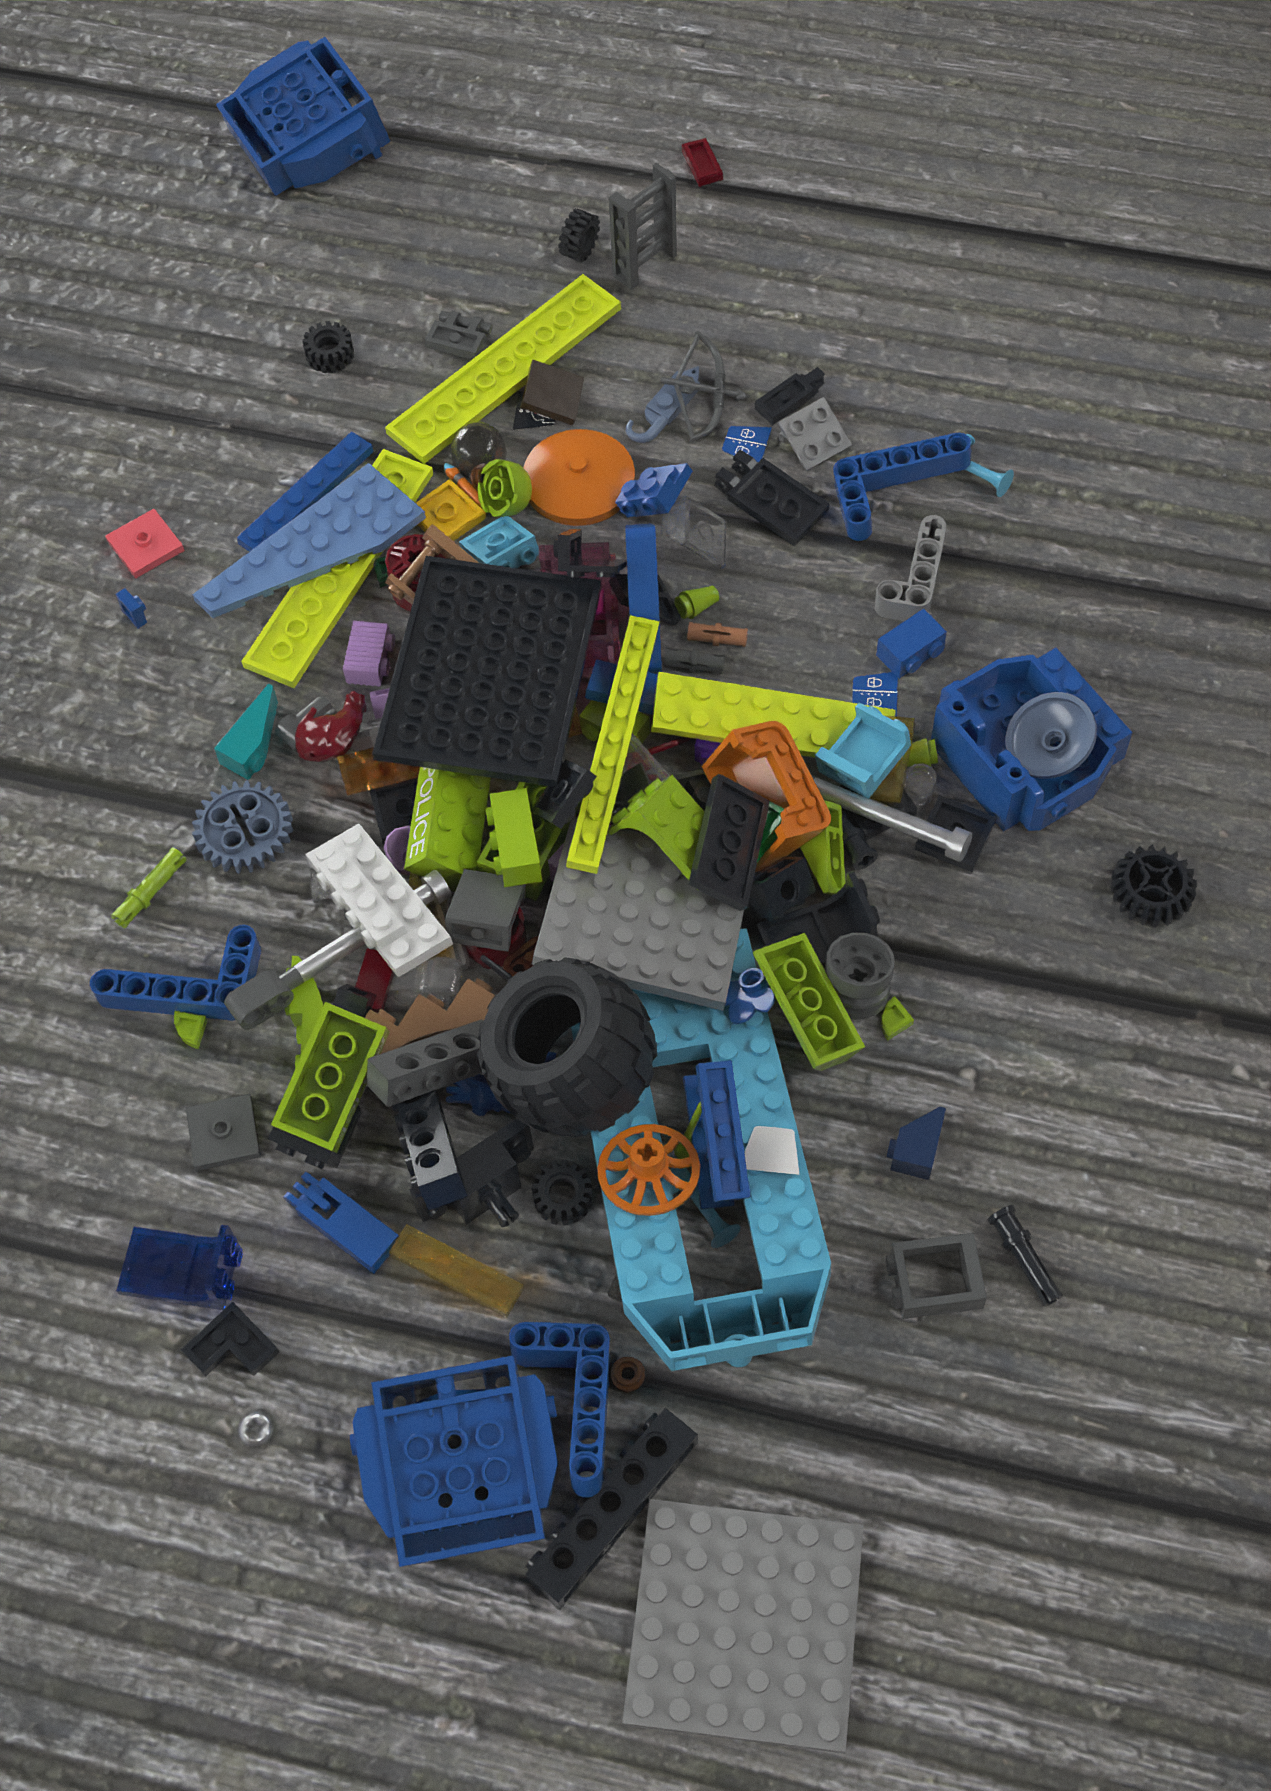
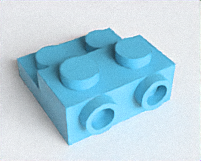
(502, 544)

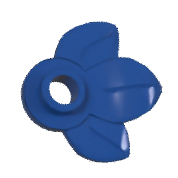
(748, 995)

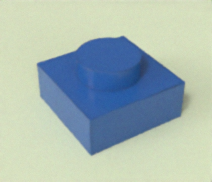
(132, 607)

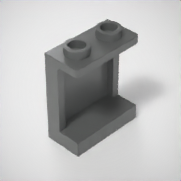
(483, 910)

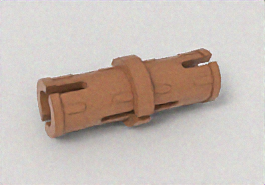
(717, 634)

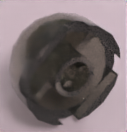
(476, 445)

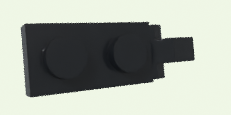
(789, 395)

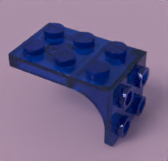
(181, 1267)

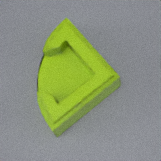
(895, 1019)
(190, 1027)

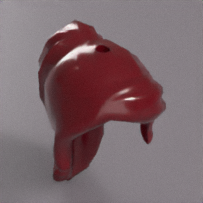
(330, 735)

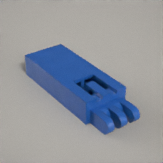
(348, 1227)

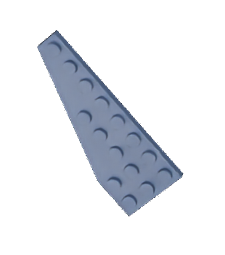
(349, 521)

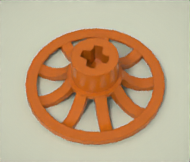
(648, 1163)

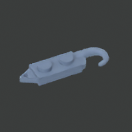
(662, 409)

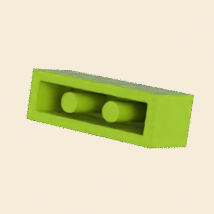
(513, 838)

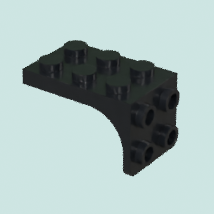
(826, 921)

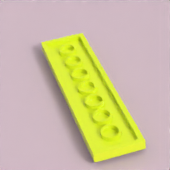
(714, 708)

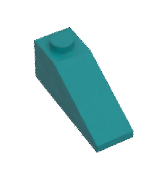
(248, 740)

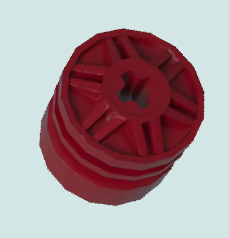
(400, 557)

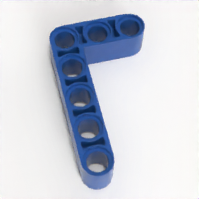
(893, 467)
(644, 580)
(185, 988)
(586, 1394)

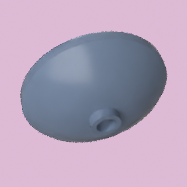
(1042, 724)

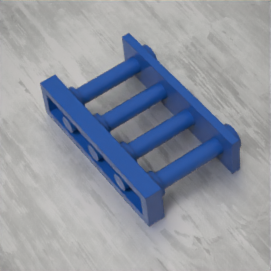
(717, 1135)

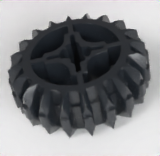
(1151, 870)

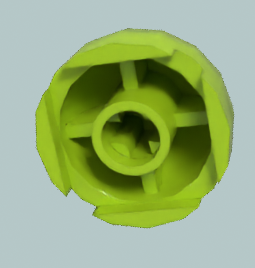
(504, 488)

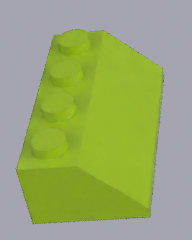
(809, 1002)

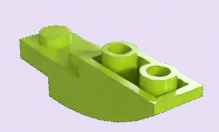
(304, 1009)

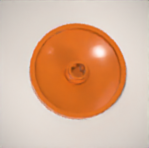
(578, 476)

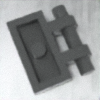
(452, 337)

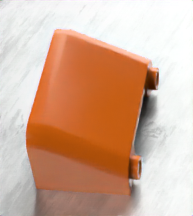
(770, 765)

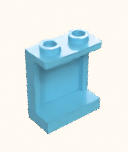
(865, 751)

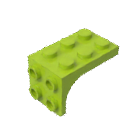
(667, 817)

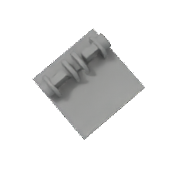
(814, 433)

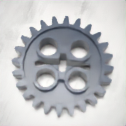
(215, 838)

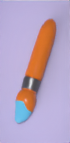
(454, 474)

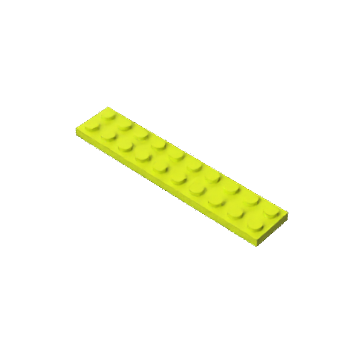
(502, 368)
(315, 606)

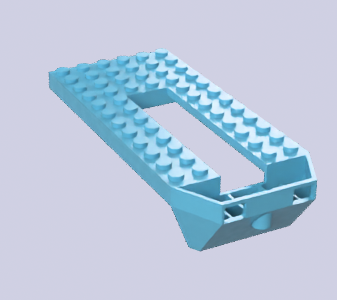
(779, 1212)

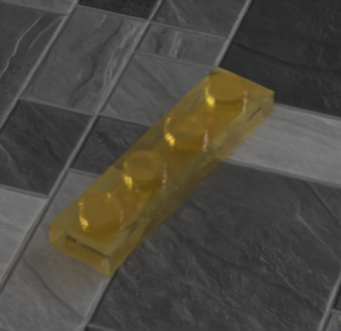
(456, 1270)

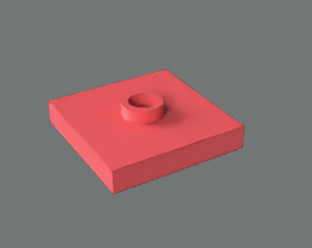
(144, 543)

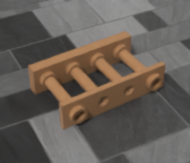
(435, 544)

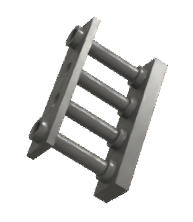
(625, 225)

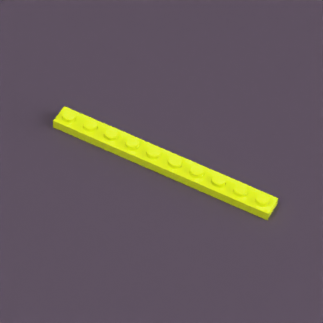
(613, 745)

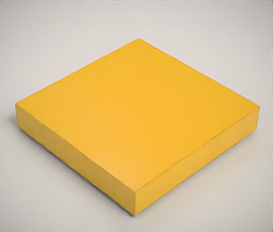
(450, 510)

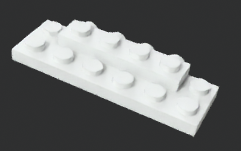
(378, 900)

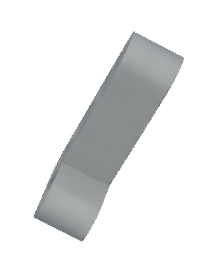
(903, 599)

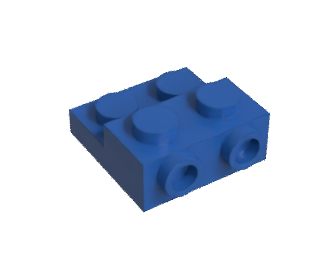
(654, 490)

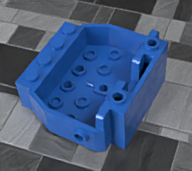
(298, 117)
(972, 734)
(503, 1448)

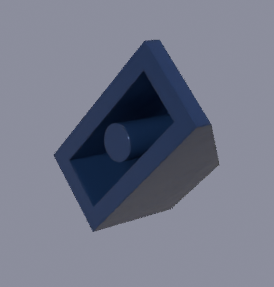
(917, 1145)

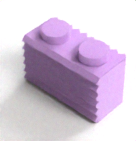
(367, 653)

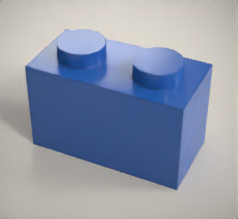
(911, 643)

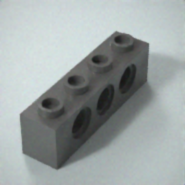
(425, 1065)

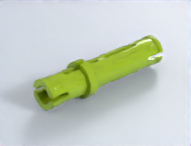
(140, 896)

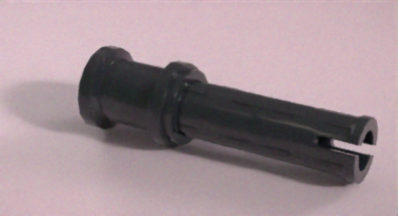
(856, 845)
(1018, 1241)

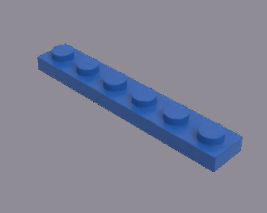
(308, 490)

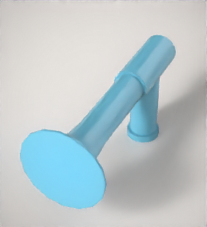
(1000, 481)
(722, 1231)

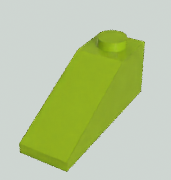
(826, 853)

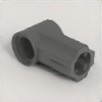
(287, 726)

